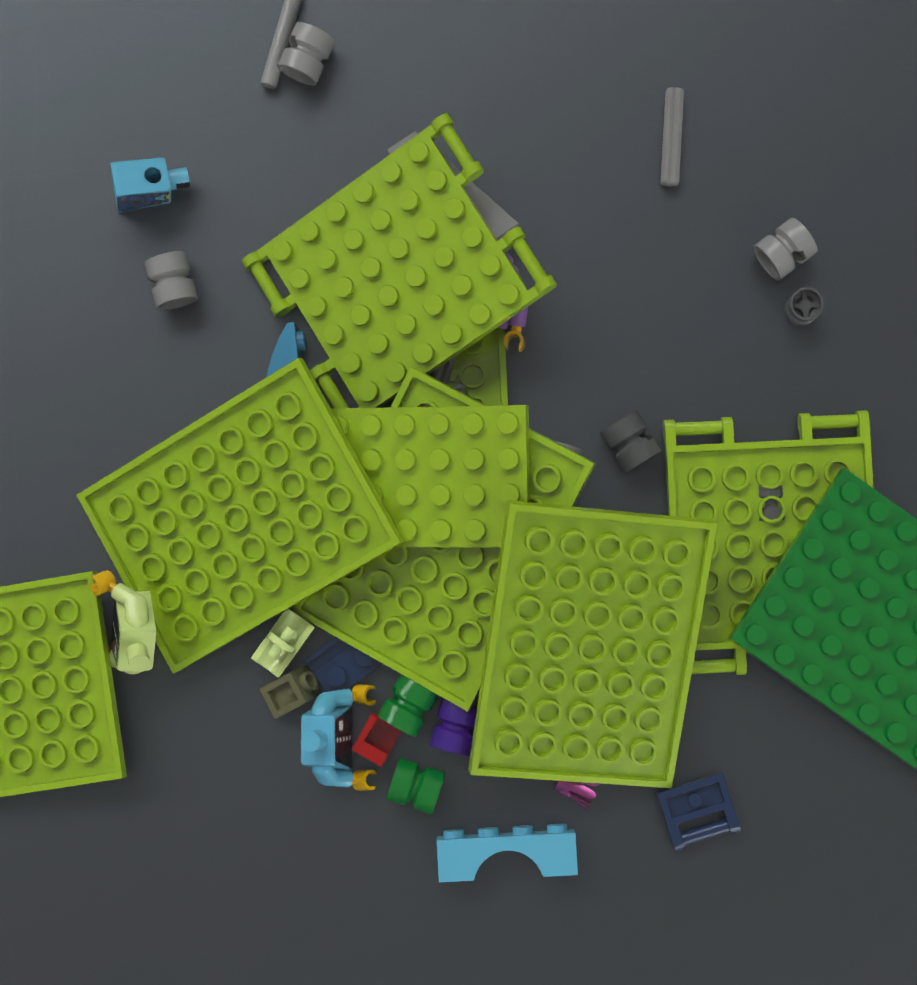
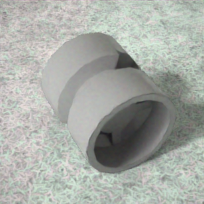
(306, 52)
(780, 252)
(170, 275)

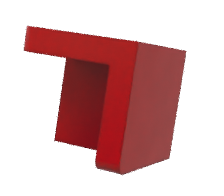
(376, 740)

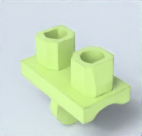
(283, 642)

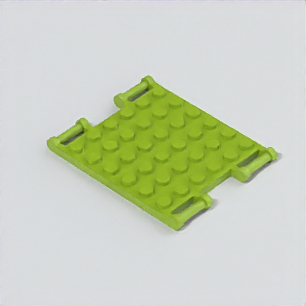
(398, 270)
(724, 485)

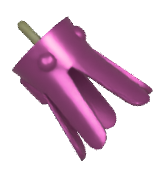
(577, 792)

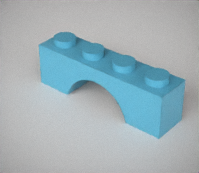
(463, 854)

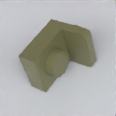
(290, 691)

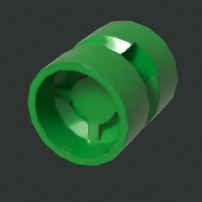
(407, 705)
(415, 786)

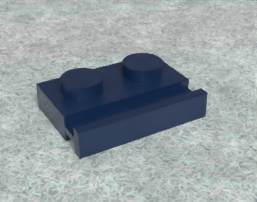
(340, 665)

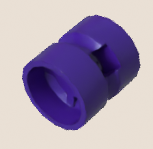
(455, 730)

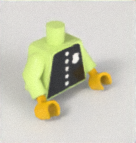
(132, 625)

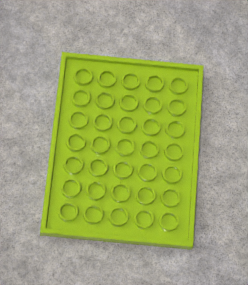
(240, 515)
(433, 605)
(590, 645)

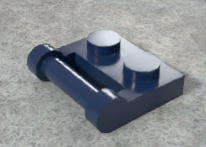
(694, 801)

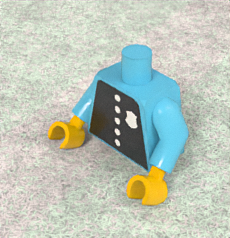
(328, 738)

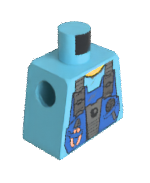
(133, 185)

